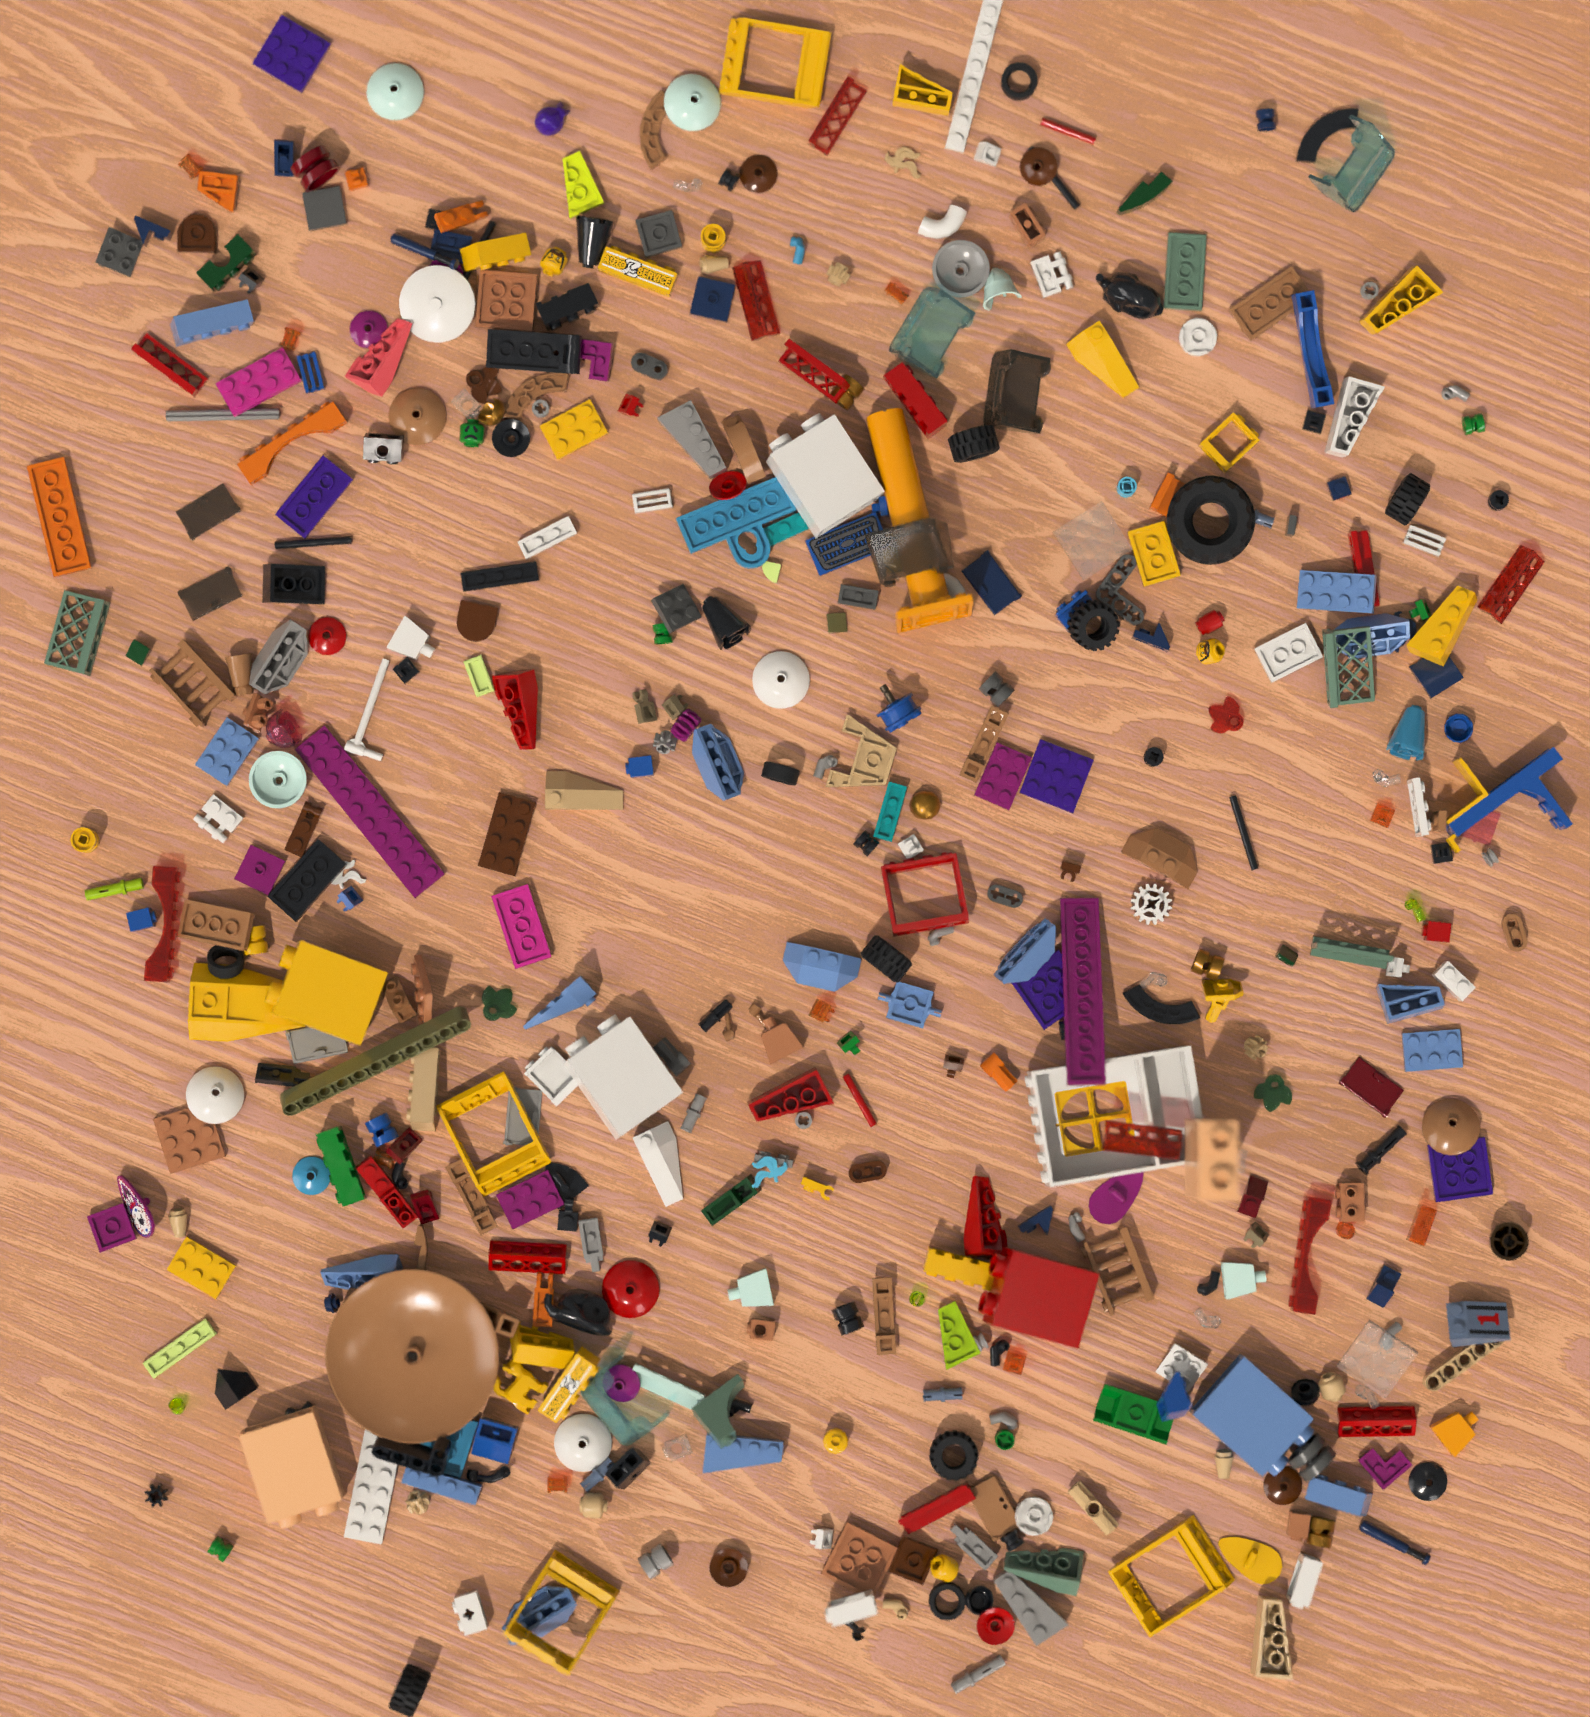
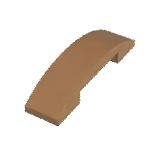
(983, 744)
(472, 1197)
(421, 1240)
(884, 1315)

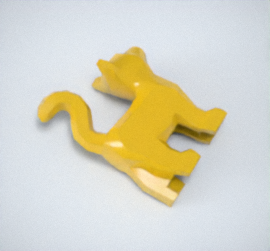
(520, 1386)

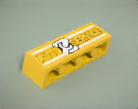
(638, 272)
(571, 1381)

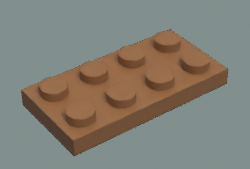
(1268, 304)
(215, 925)

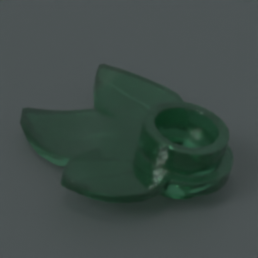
(499, 1001)
(1273, 1095)

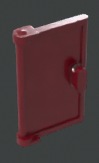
(1370, 1089)

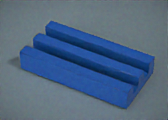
(306, 357)

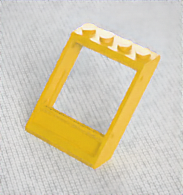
(810, 70)
(510, 1167)
(1201, 1554)
(582, 1583)

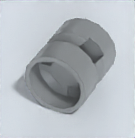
(655, 1561)

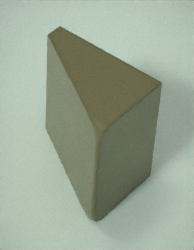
(836, 623)

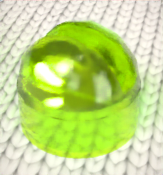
(913, 1297)
(177, 1406)

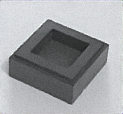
(1291, 525)

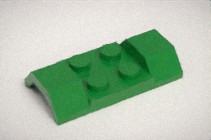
(1131, 1414)

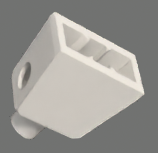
(410, 640)

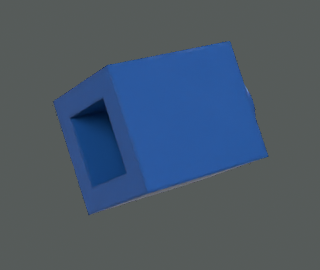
(640, 767)
(141, 919)

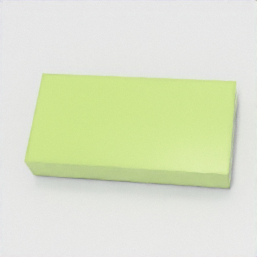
(479, 676)

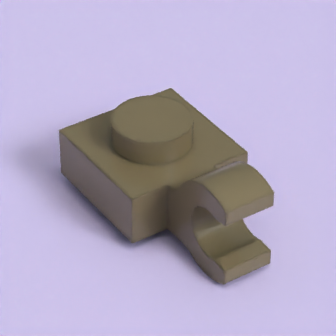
(644, 709)

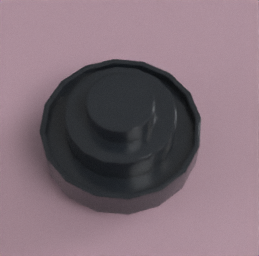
(1305, 1392)

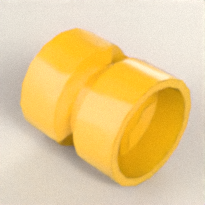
(713, 238)
(85, 840)
(256, 942)

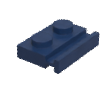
(450, 244)

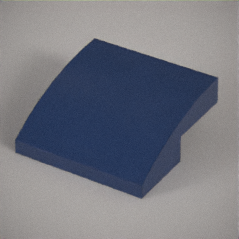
(1435, 677)

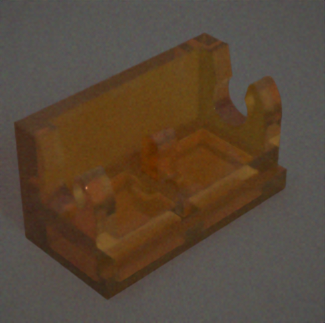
(1421, 1224)

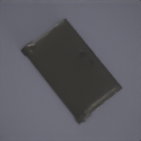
(209, 514)
(208, 591)

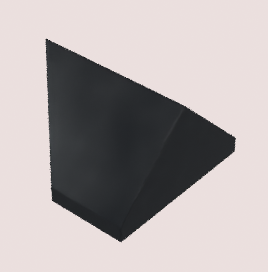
(233, 1386)

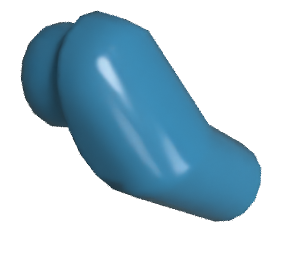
(799, 251)

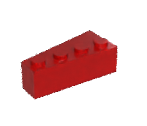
(795, 1095)

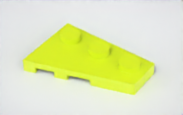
(580, 186)

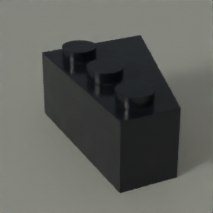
(567, 307)

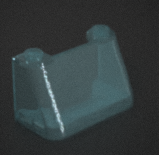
(930, 330)

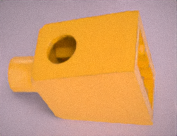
(1455, 1431)

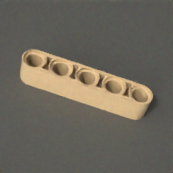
(1457, 1368)

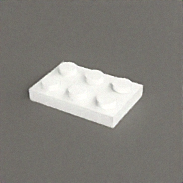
(1288, 652)
(1419, 807)

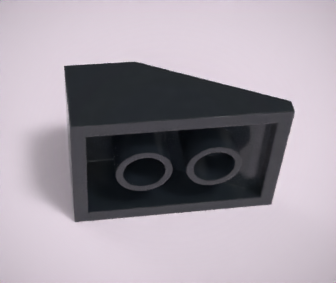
(293, 584)

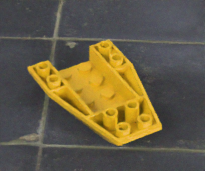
(231, 1006)

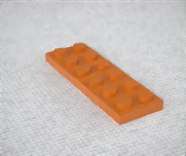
(59, 517)

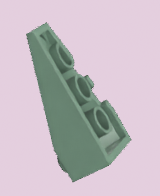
(1050, 1569)

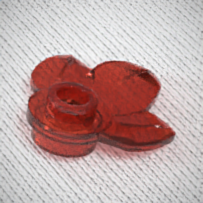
(1223, 715)

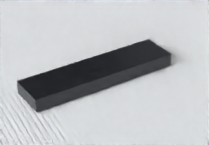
(499, 576)

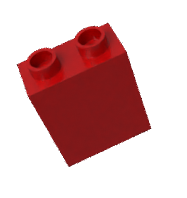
(1038, 1297)

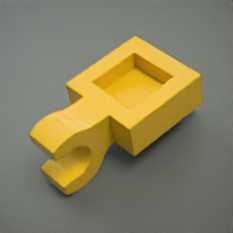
(811, 1185)

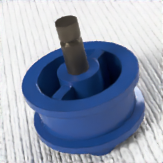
(898, 710)

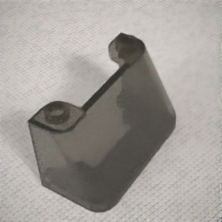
(1015, 391)
(910, 550)

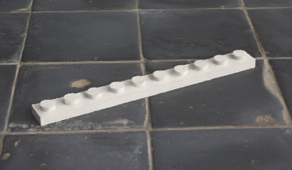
(973, 75)

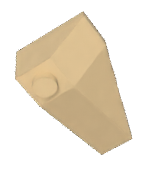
(575, 792)

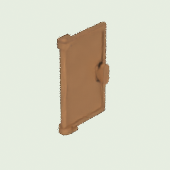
(990, 1506)

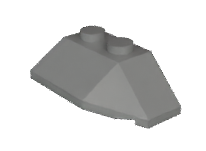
(279, 658)

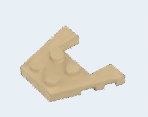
(871, 761)

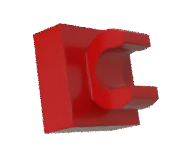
(629, 404)

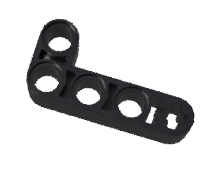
(414, 1455)

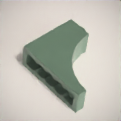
(715, 1409)

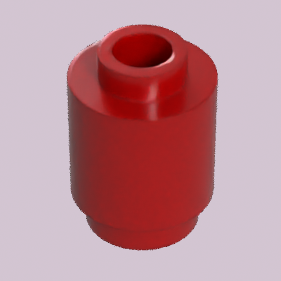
(1209, 622)

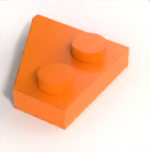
(219, 188)

